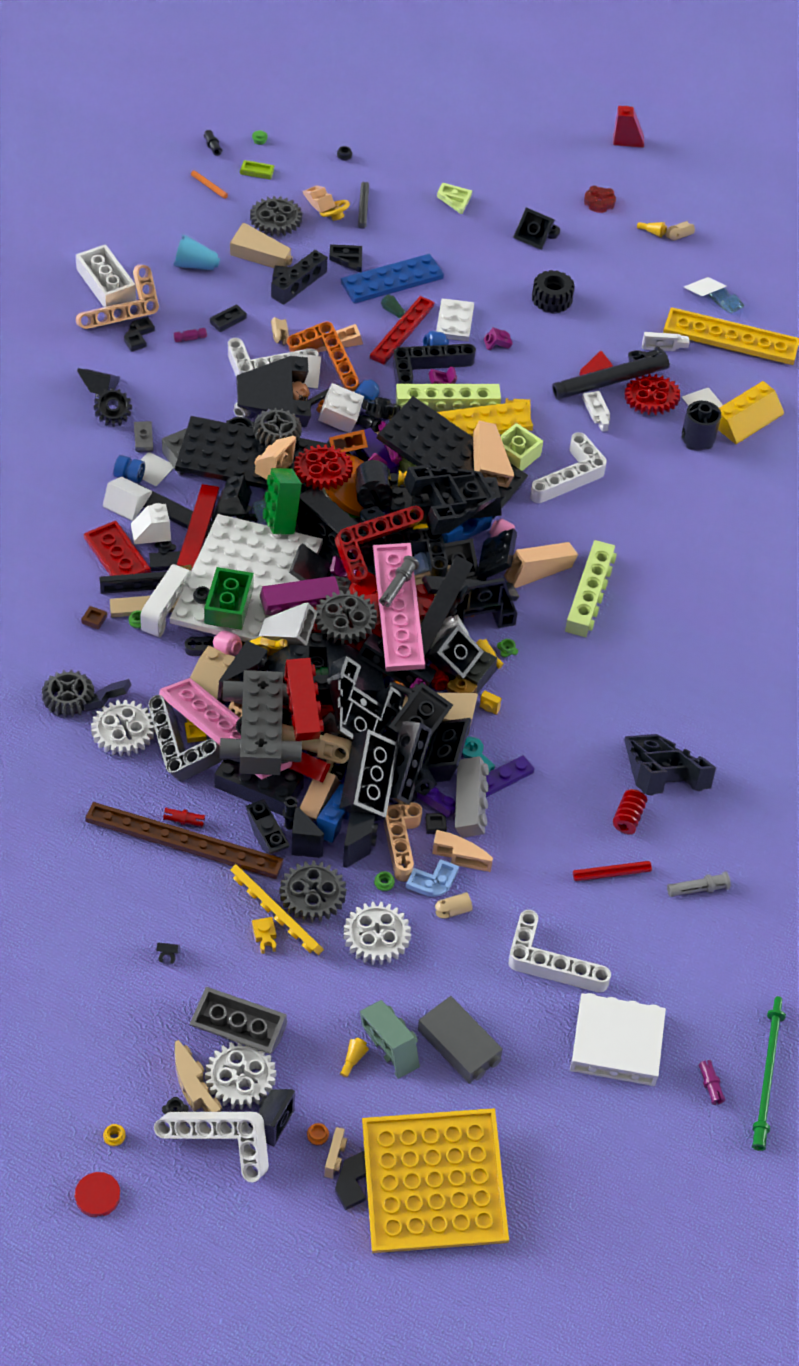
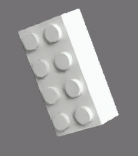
(105, 276)

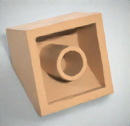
(277, 455)

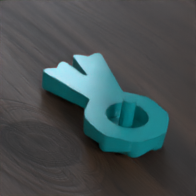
(474, 748)

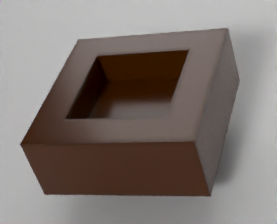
(94, 617)

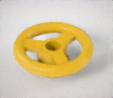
(336, 212)

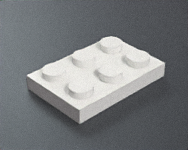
(455, 319)

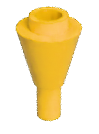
(657, 228)
(484, 645)
(356, 1050)

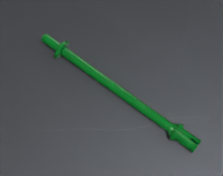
(761, 1127)

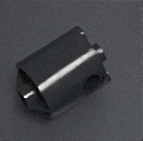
(701, 425)
(373, 484)

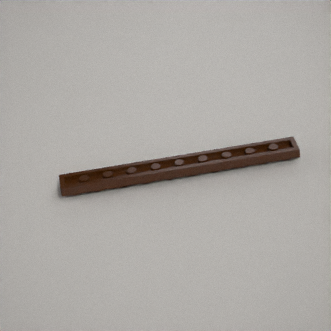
(184, 840)

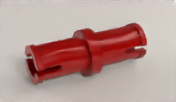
(184, 817)

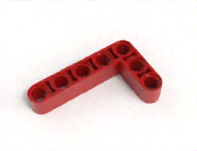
(371, 534)

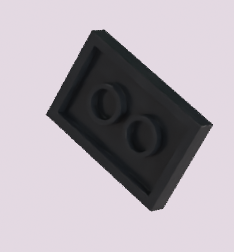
(497, 554)

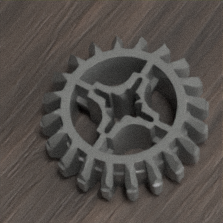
(276, 425)
(68, 687)

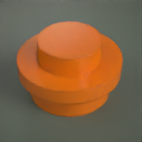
(317, 1134)

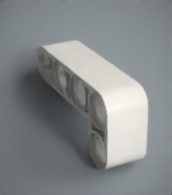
(162, 600)

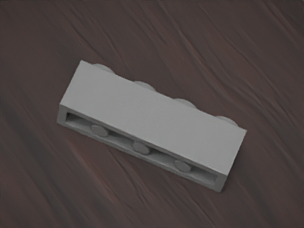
(471, 797)

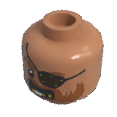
(300, 391)

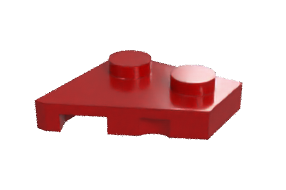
(597, 363)

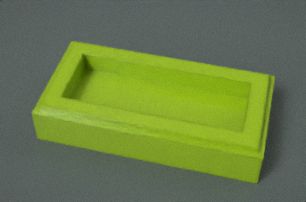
(257, 169)

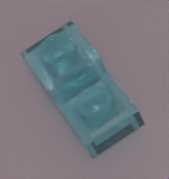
(728, 302)

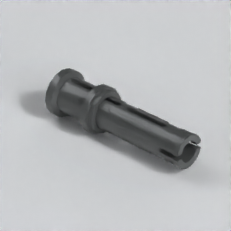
(403, 575)

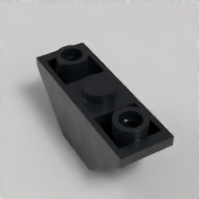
(266, 827)

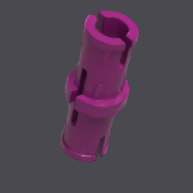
(711, 1082)

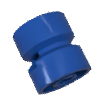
(130, 469)

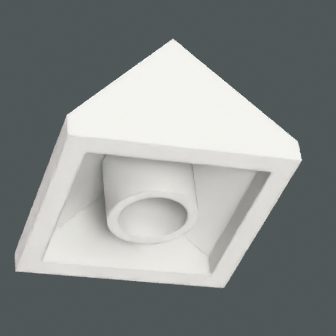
(125, 498)

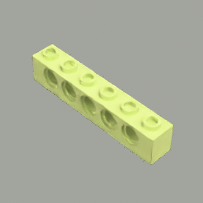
(449, 396)
(590, 589)

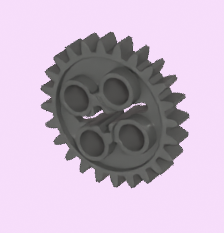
(276, 216)
(334, 619)
(312, 891)

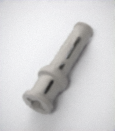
(708, 883)

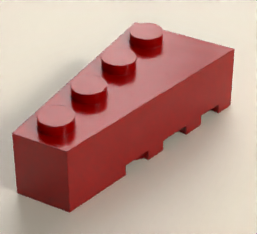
(302, 699)

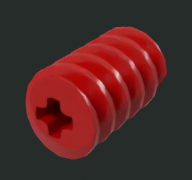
(629, 811)

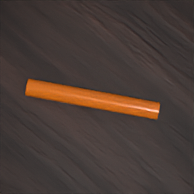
(209, 184)

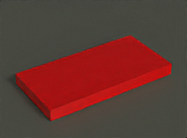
(116, 550)

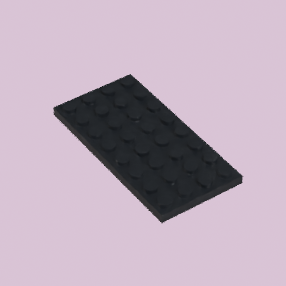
(434, 441)
(227, 450)

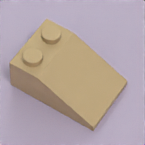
(210, 669)

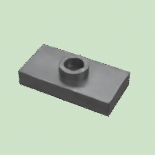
(143, 436)

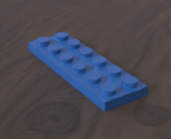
(392, 278)

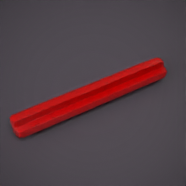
(613, 870)

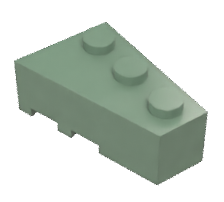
(392, 1036)

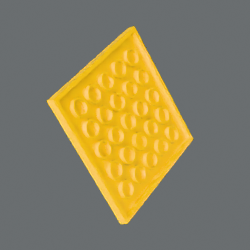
(434, 1180)

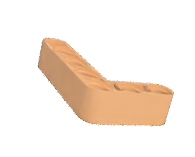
(125, 307)

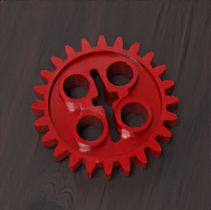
(652, 394)
(323, 467)

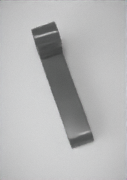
(178, 762)

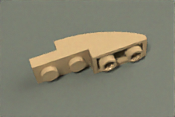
(191, 1081)

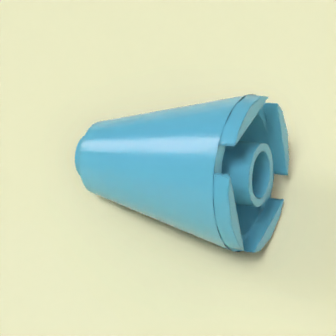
(195, 255)

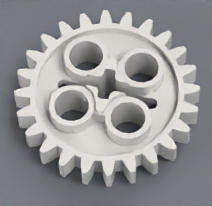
(132, 719)
(377, 933)
(240, 1075)

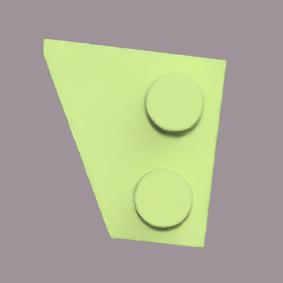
(454, 196)

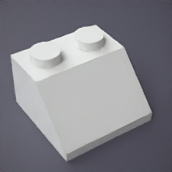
(152, 525)

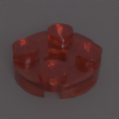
(605, 194)

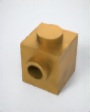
(461, 686)

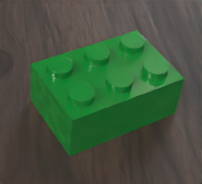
(282, 501)
(229, 598)

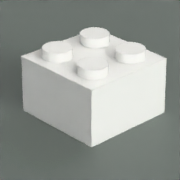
(341, 408)

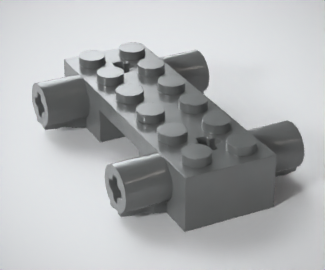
(261, 740)

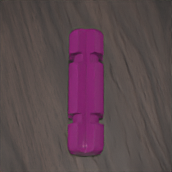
(190, 335)

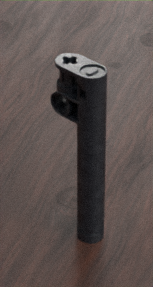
(639, 364)

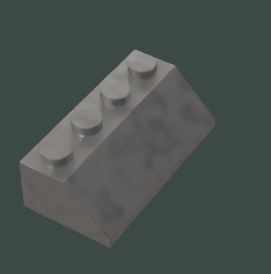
(239, 1020)

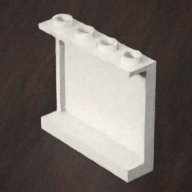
(618, 1039)

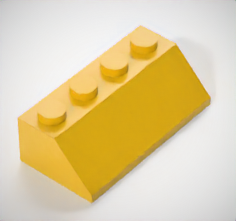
(749, 412)

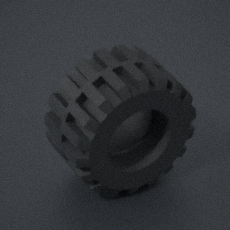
(553, 291)

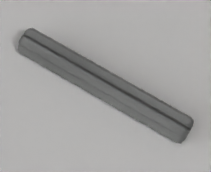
(363, 204)

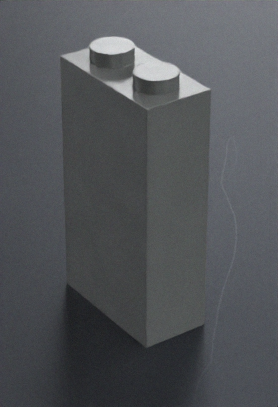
(460, 1040)

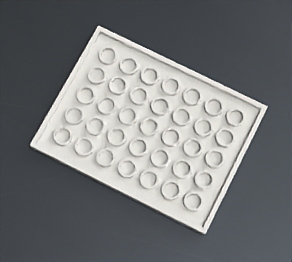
(246, 548)

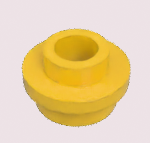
(114, 1129)

